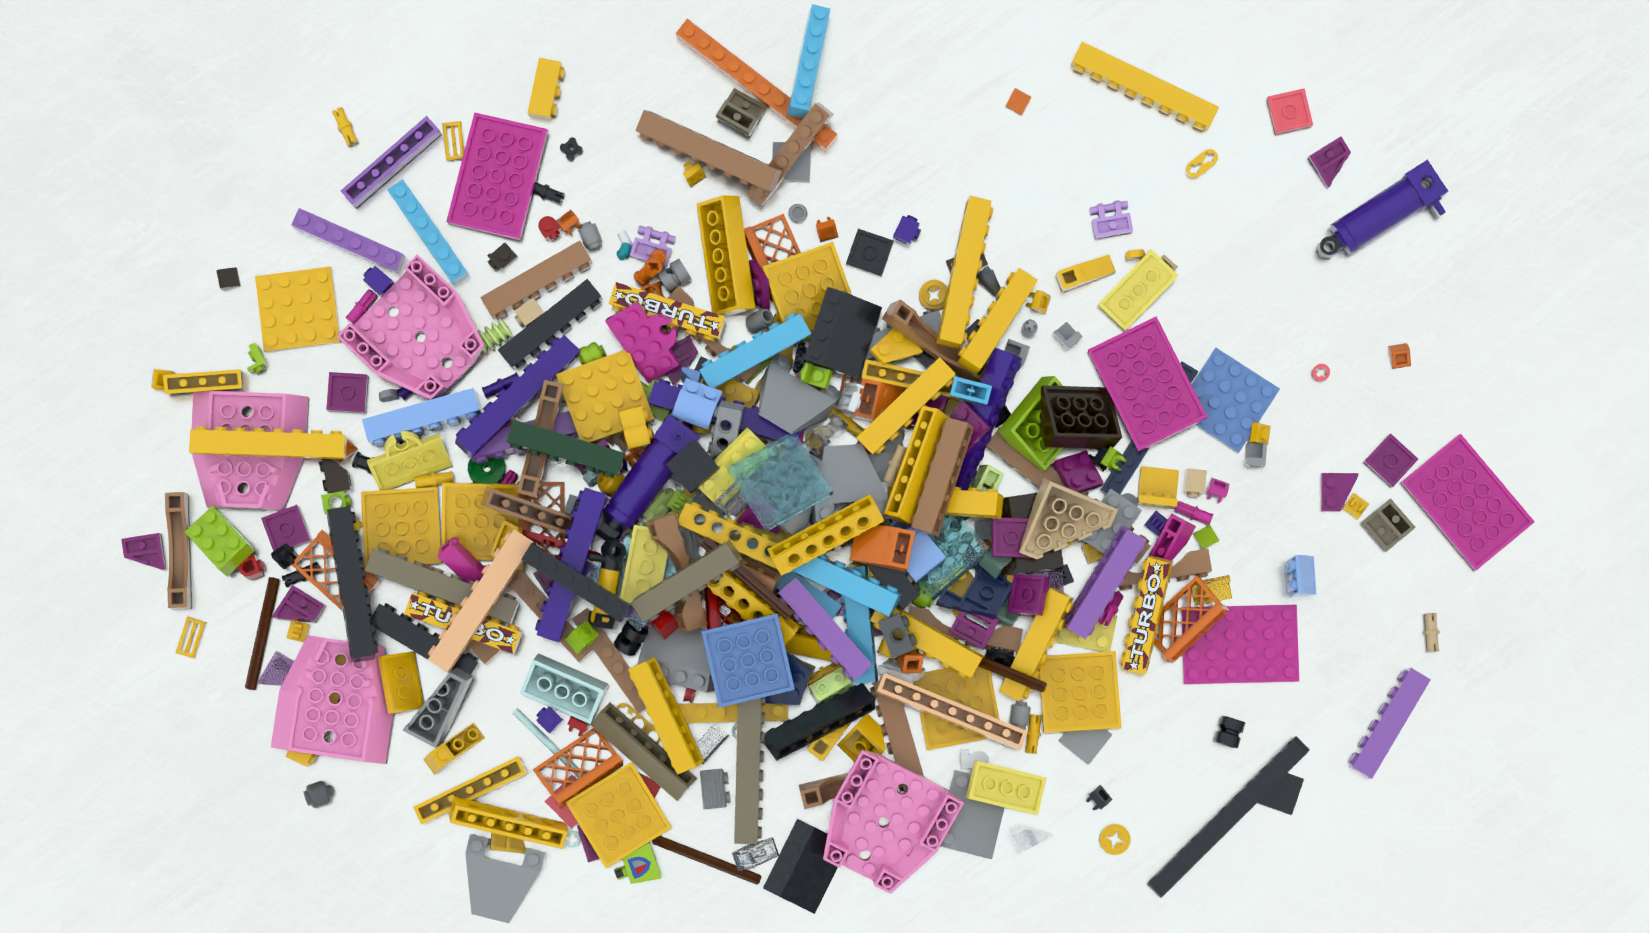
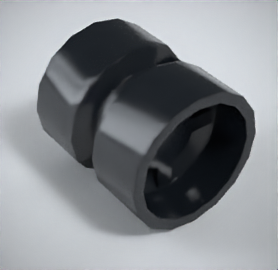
(629, 639)
(1229, 731)

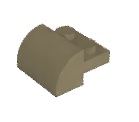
(741, 112)
(1388, 524)

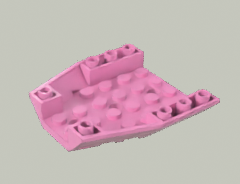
(426, 307)
(267, 477)
(306, 712)
(915, 826)

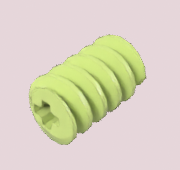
(494, 335)

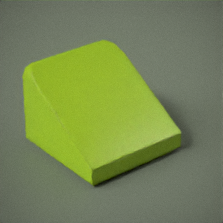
(1206, 537)

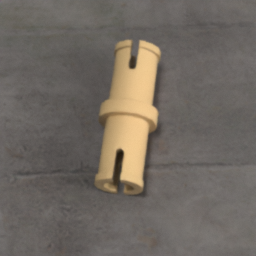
(895, 464)
(1431, 632)

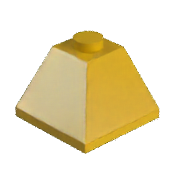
(863, 736)

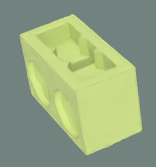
(987, 478)
(830, 685)

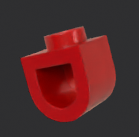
(549, 228)
(251, 568)

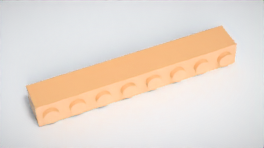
(480, 602)
(951, 711)

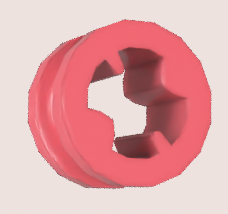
(1321, 378)
(689, 695)

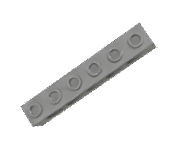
(733, 413)

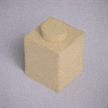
(528, 312)
(1195, 482)

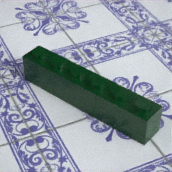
(567, 448)

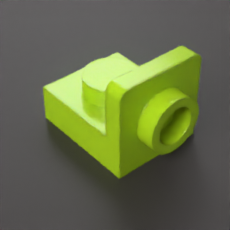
(256, 355)
(816, 375)

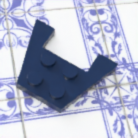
(982, 597)
(800, 675)

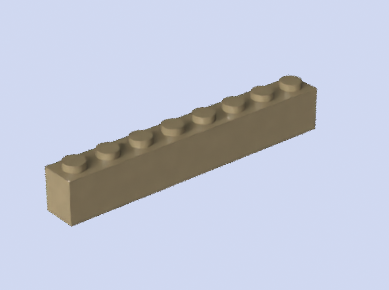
(433, 582)
(748, 771)

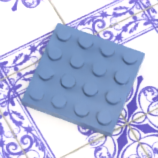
(1231, 399)
(747, 660)

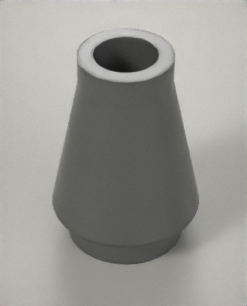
(989, 280)

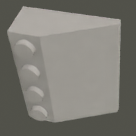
(680, 658)
(976, 824)

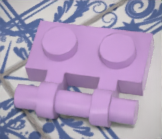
(1114, 224)
(643, 247)

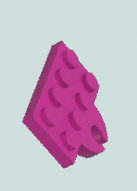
(645, 340)

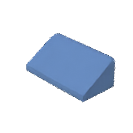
(691, 374)

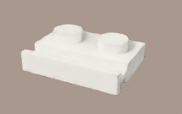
(850, 398)
(892, 668)

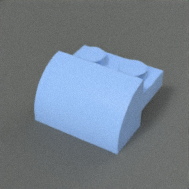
(696, 403)

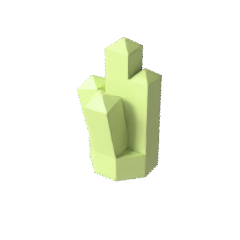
(659, 504)

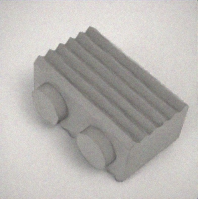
(713, 788)

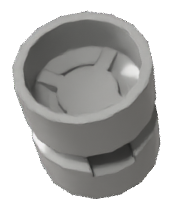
(674, 275)

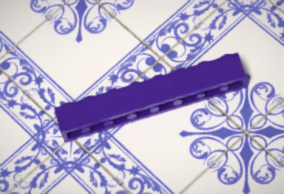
(1000, 375)
(517, 396)
(665, 397)
(575, 555)

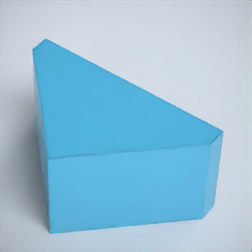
(971, 391)

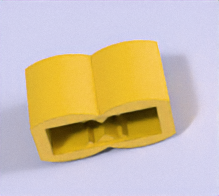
(635, 427)

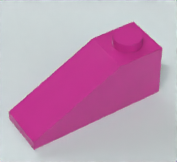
(1172, 538)

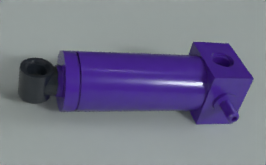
(1386, 210)
(645, 478)

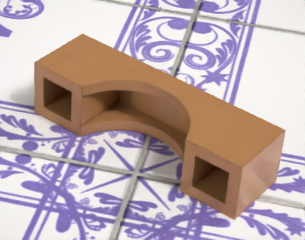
(820, 791)

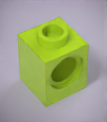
(327, 500)
(582, 637)

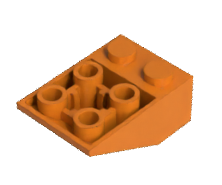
(876, 398)
(883, 547)

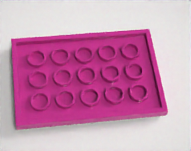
(497, 176)
(1147, 384)
(1467, 502)
(1245, 647)

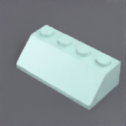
(563, 688)

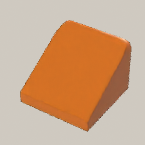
(1018, 101)
(1400, 355)

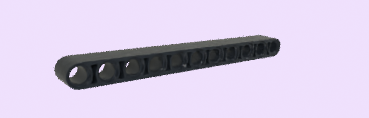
(1228, 816)

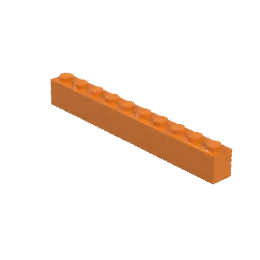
(746, 78)

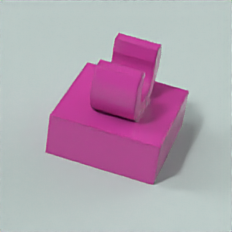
(1219, 488)

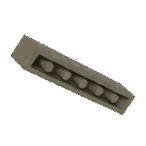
(686, 580)
(641, 750)

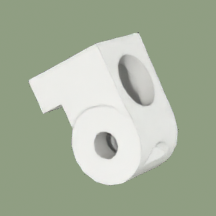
(967, 759)

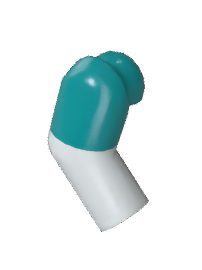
(626, 245)

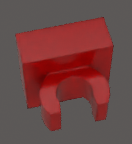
(578, 724)

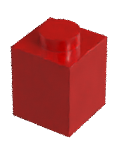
(665, 624)

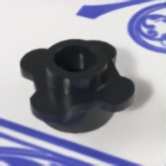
(570, 154)

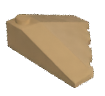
(1061, 517)

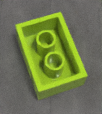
(219, 541)

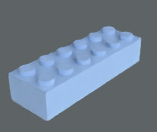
(422, 416)

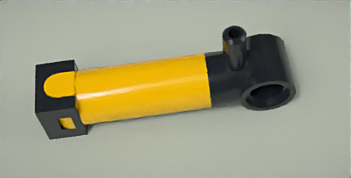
(607, 578)

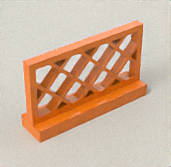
(755, 248)
(526, 524)
(325, 541)
(1198, 629)
(591, 777)

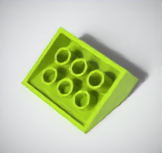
(1023, 427)

